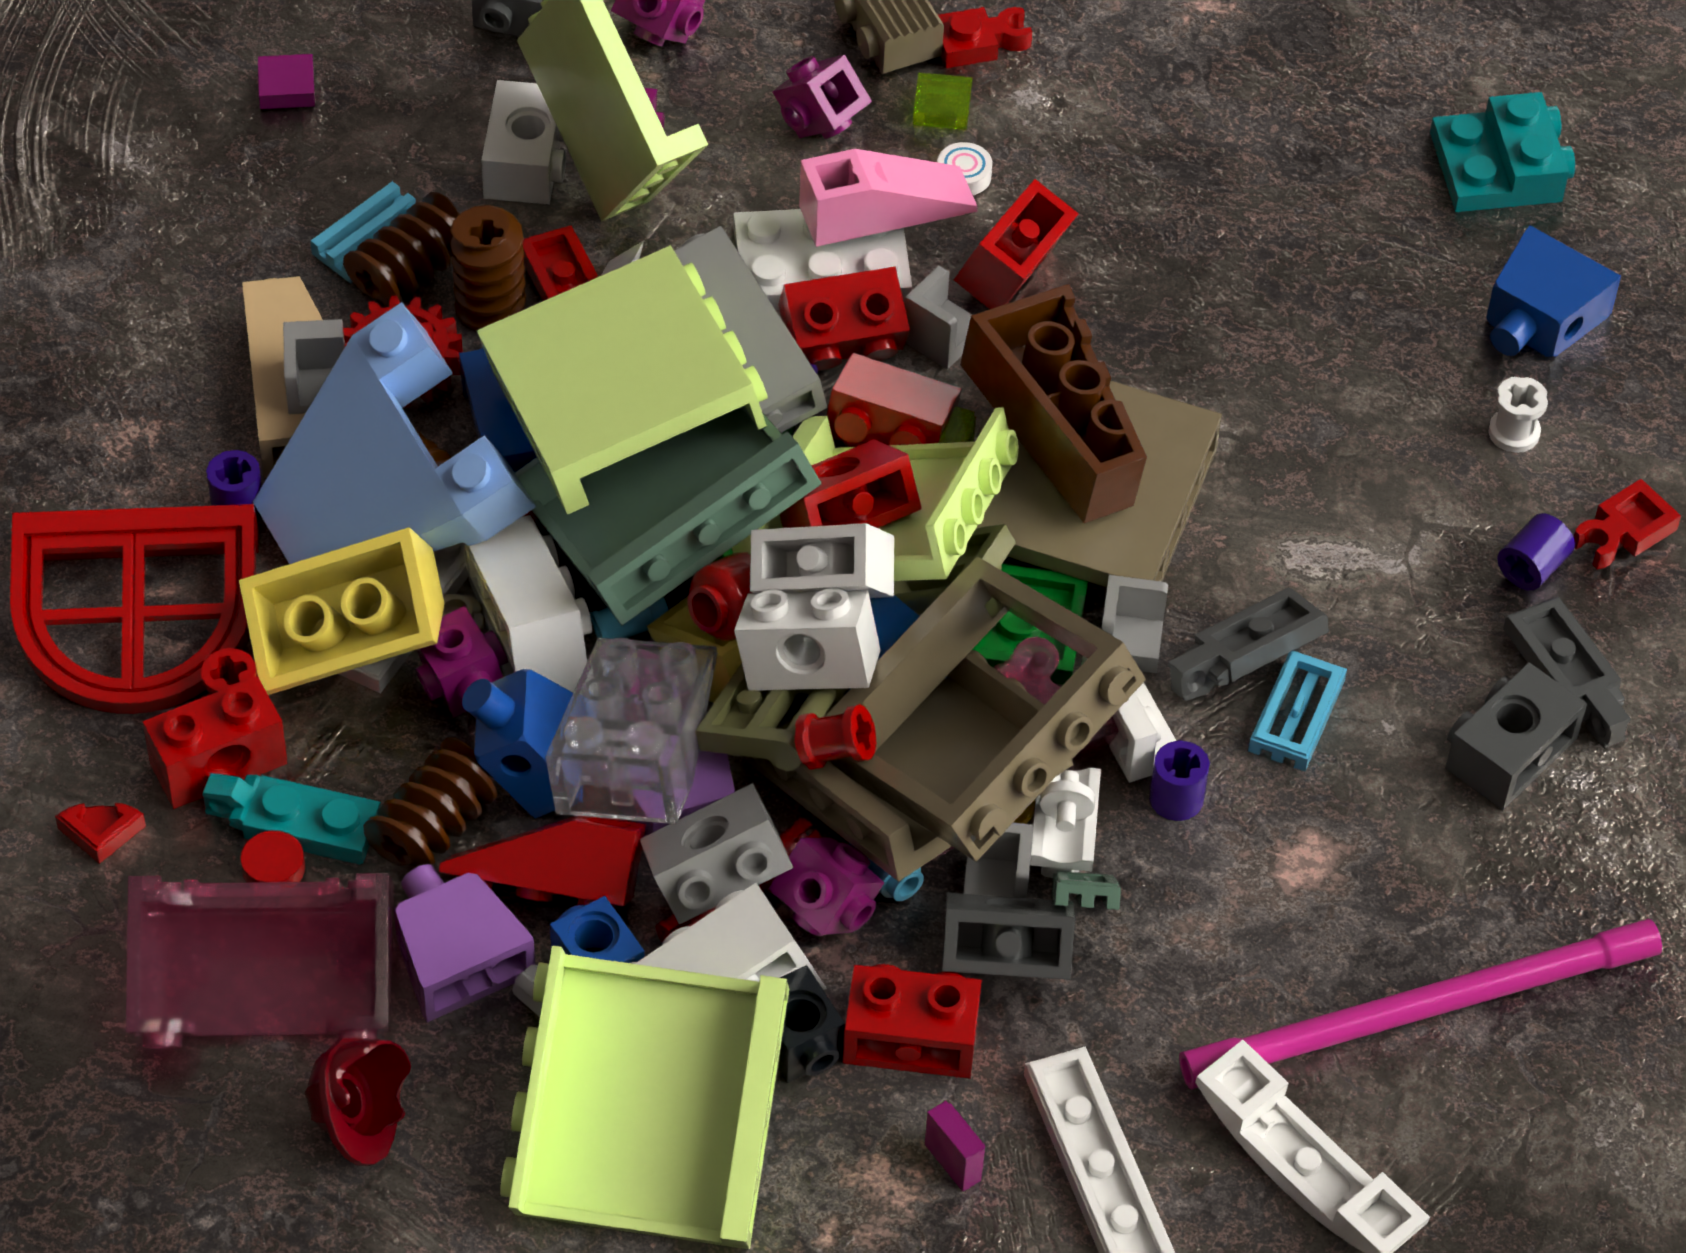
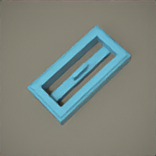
(358, 226)
(1283, 745)

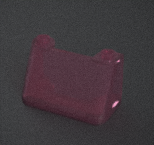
(259, 958)

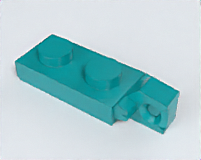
(319, 818)

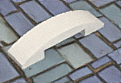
(1303, 1159)

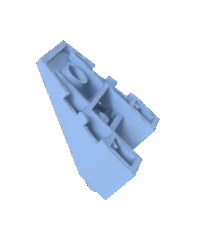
(364, 470)

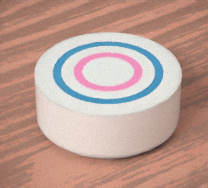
(973, 161)

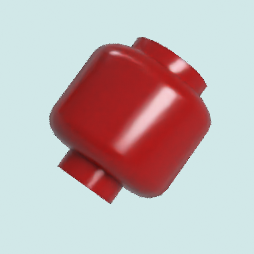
(719, 595)

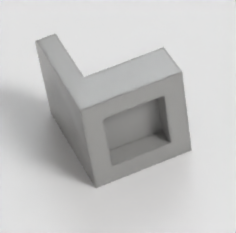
(936, 323)
(308, 359)
(1136, 617)
(1004, 866)

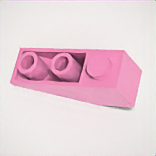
(876, 192)

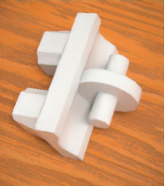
(1066, 823)

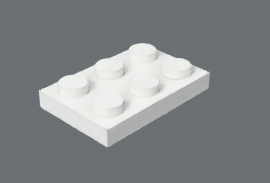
(783, 252)

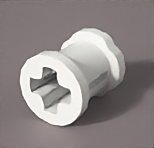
(1516, 423)

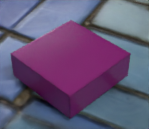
(286, 81)
(954, 1145)

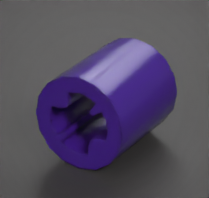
(233, 479)
(1536, 551)
(1179, 780)

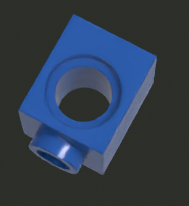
(595, 927)

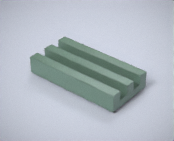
(1086, 887)

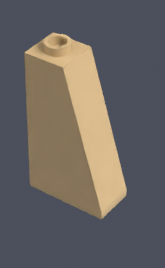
(266, 308)

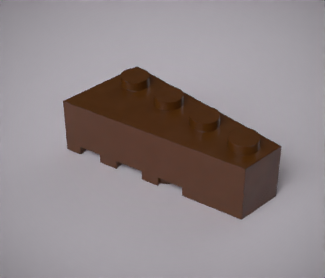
(1057, 399)

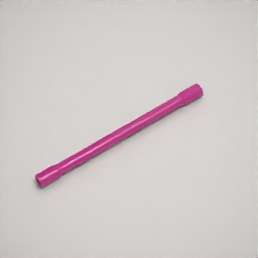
(1604, 950)

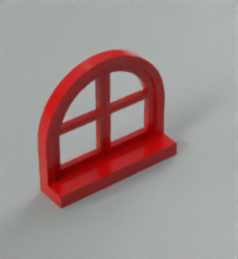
(130, 536)

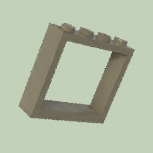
(1042, 747)

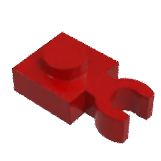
(975, 38)
(1628, 519)

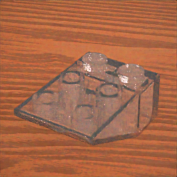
(631, 731)

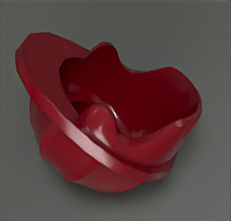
(357, 1096)

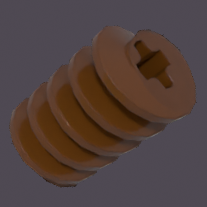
(404, 250)
(487, 266)
(431, 806)

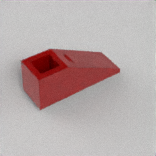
(567, 858)

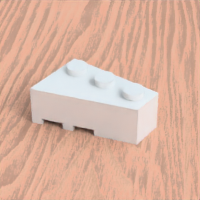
(530, 602)
(734, 941)

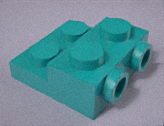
(1504, 154)

